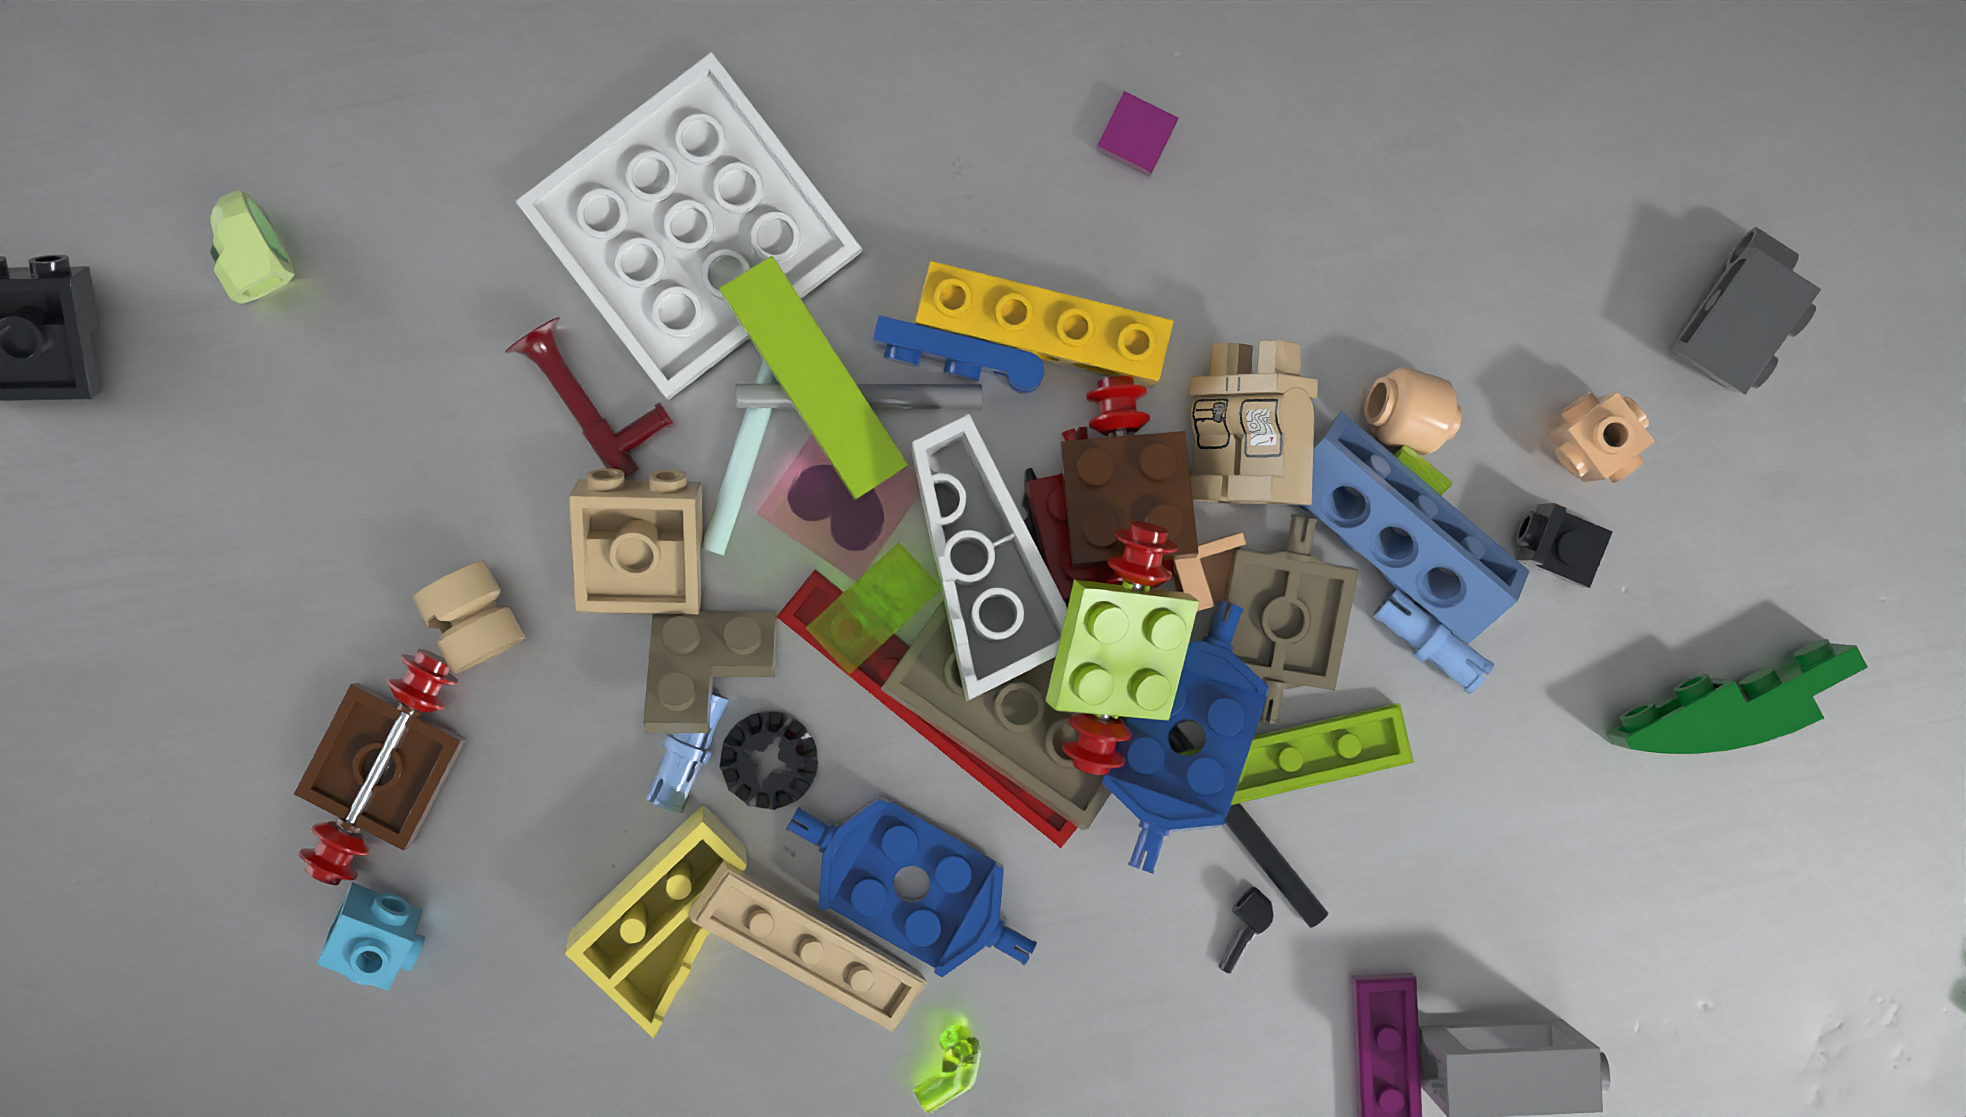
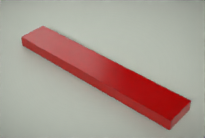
(814, 598)

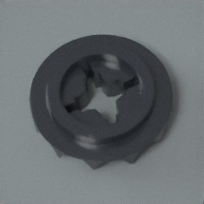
(796, 750)

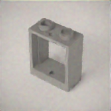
(1512, 1069)

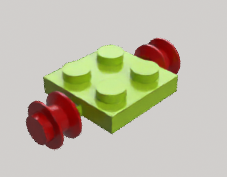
(1121, 649)

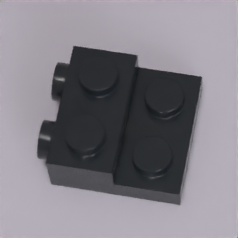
(47, 331)

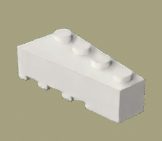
(991, 575)

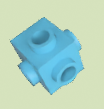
(372, 937)

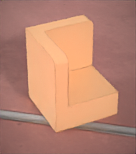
(1208, 572)

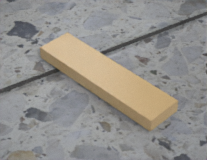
(806, 946)

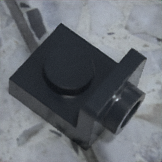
(1562, 544)

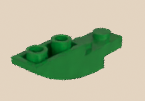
(1720, 717)

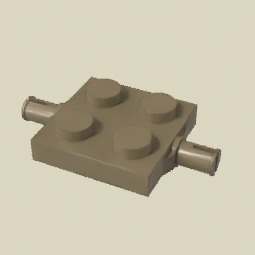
(1291, 614)

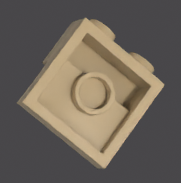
(636, 543)

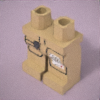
(1253, 427)

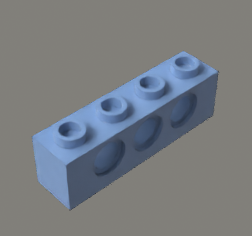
(1440, 535)

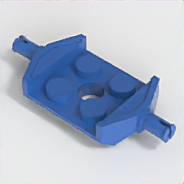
(1195, 790)
(941, 926)

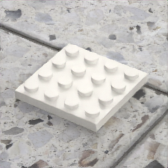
(675, 211)

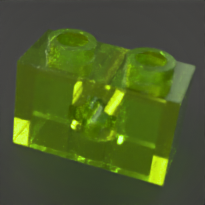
(874, 608)

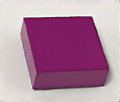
(1137, 133)

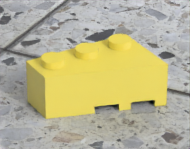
(640, 935)

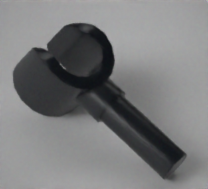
(1257, 916)

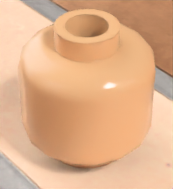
(1413, 410)

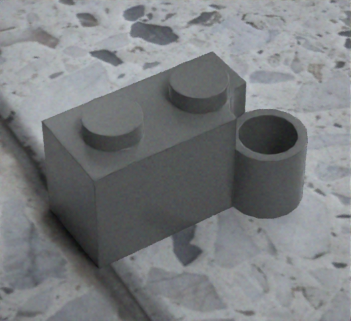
(1748, 314)

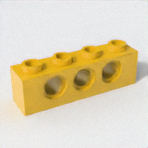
(1046, 323)

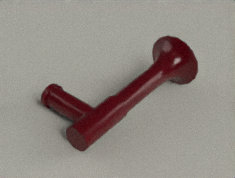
(609, 446)

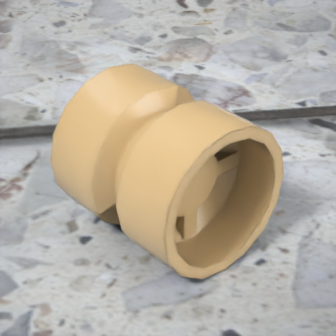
(468, 616)

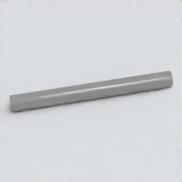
(877, 395)

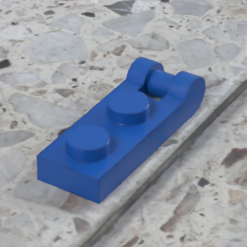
(962, 355)

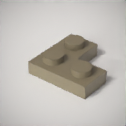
(693, 650)

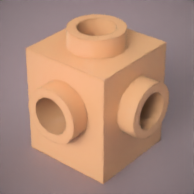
(1582, 443)

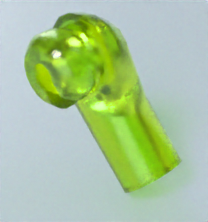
(957, 1072)

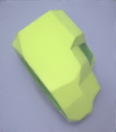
(247, 249)

